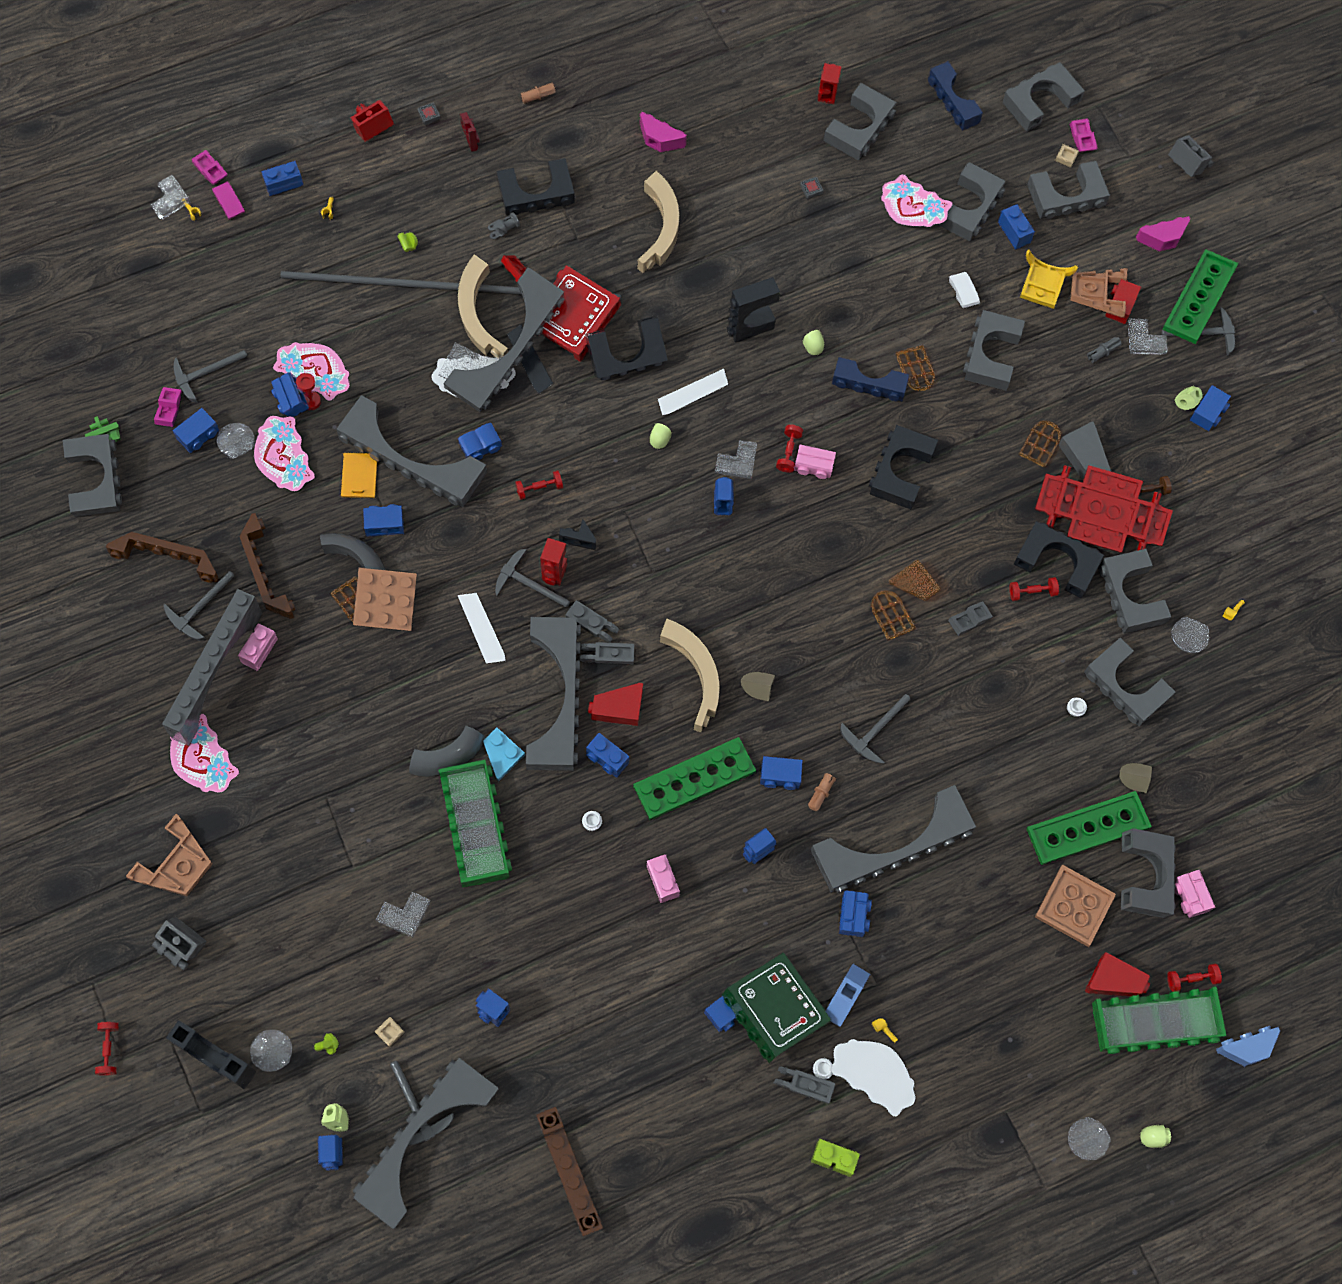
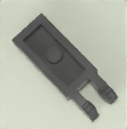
(591, 621)
(608, 653)
(806, 1085)

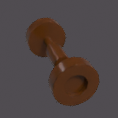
(1164, 485)

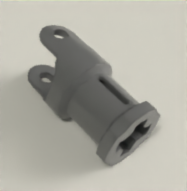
(503, 225)

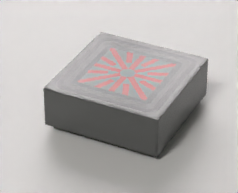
(428, 113)
(811, 187)

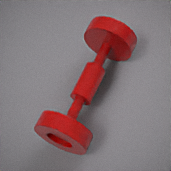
(306, 383)
(793, 432)
(538, 485)
(1053, 588)
(1213, 973)
(106, 1053)

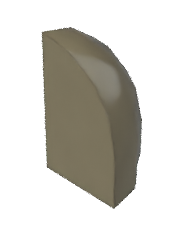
(758, 685)
(1136, 776)

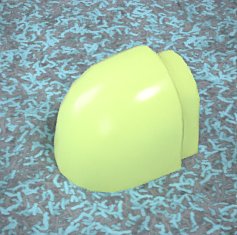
(814, 342)
(1188, 398)
(660, 436)
(335, 1118)
(1155, 1136)

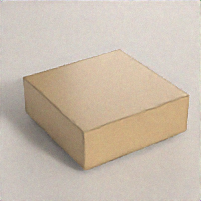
(1067, 155)
(389, 1031)

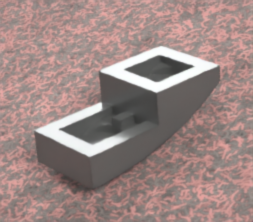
(970, 619)

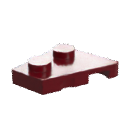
(469, 131)

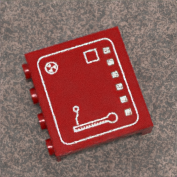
(584, 311)

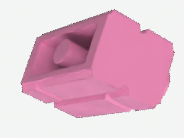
(814, 461)
(257, 647)
(663, 878)
(1193, 894)

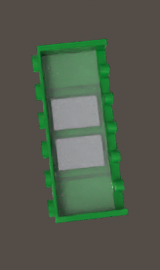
(475, 823)
(1158, 1020)

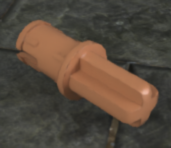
(538, 93)
(821, 792)

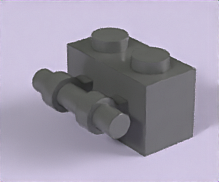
(1190, 156)
(181, 940)

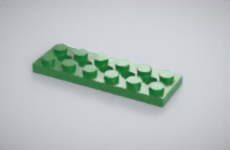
(1206, 305)
(692, 791)
(1085, 840)

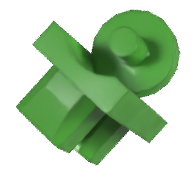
(111, 429)

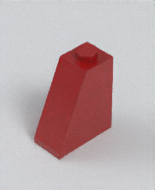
(618, 705)
(1117, 978)

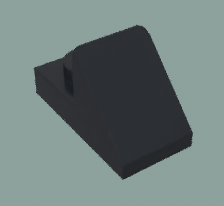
(583, 538)

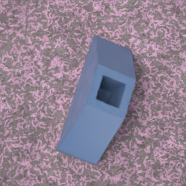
(847, 994)
(1250, 1047)

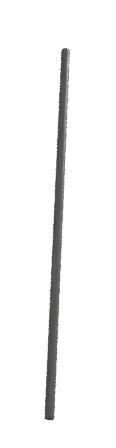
(396, 282)

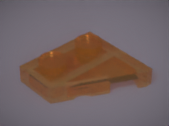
(916, 581)

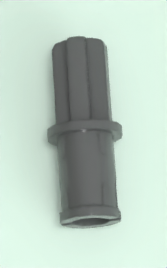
(1104, 349)

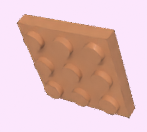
(385, 599)
(1075, 905)

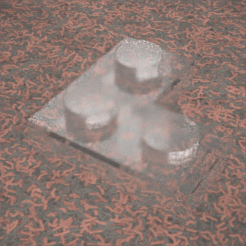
(172, 201)
(1142, 342)
(461, 358)
(738, 465)
(405, 919)

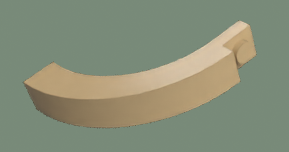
(666, 200)
(469, 285)
(697, 653)

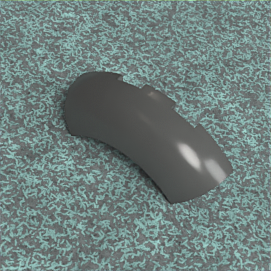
(351, 546)
(457, 753)

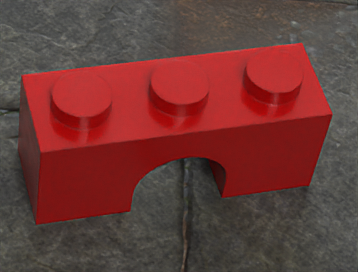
(553, 562)

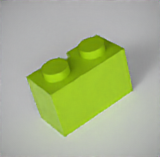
(828, 1153)

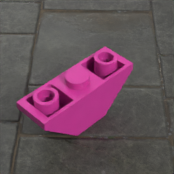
(660, 135)
(1164, 234)

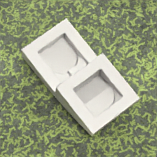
(964, 289)

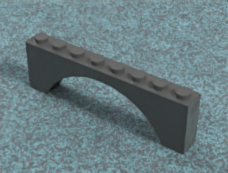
(480, 384)
(452, 481)
(185, 713)
(556, 746)
(844, 866)
(382, 1189)

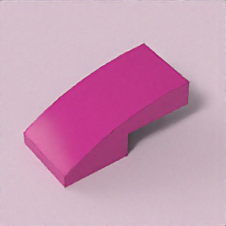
(1082, 135)
(209, 167)
(228, 200)
(168, 407)

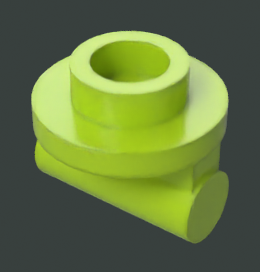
(408, 241)
(330, 1044)

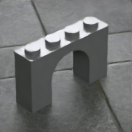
(1053, 79)
(858, 141)
(988, 188)
(1051, 203)
(982, 369)
(105, 496)
(1130, 614)
(1137, 707)
(1160, 852)

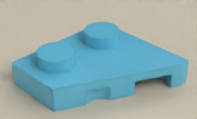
(502, 753)

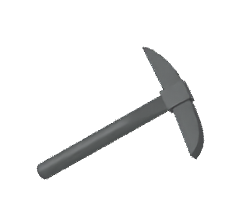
(1227, 331)
(183, 379)
(509, 571)
(182, 623)
(860, 745)
(426, 1131)

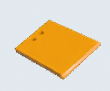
(358, 475)

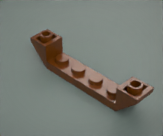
(251, 532)
(123, 546)
(569, 1171)

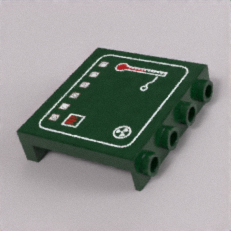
(775, 1007)

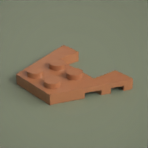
(1091, 290)
(182, 866)

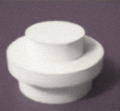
(1076, 707)
(592, 821)
(822, 1068)

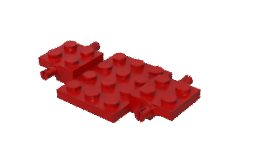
(1104, 509)

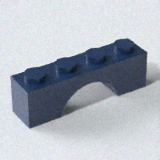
(965, 112)
(848, 376)

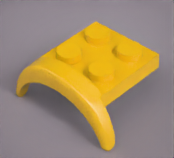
(1044, 281)

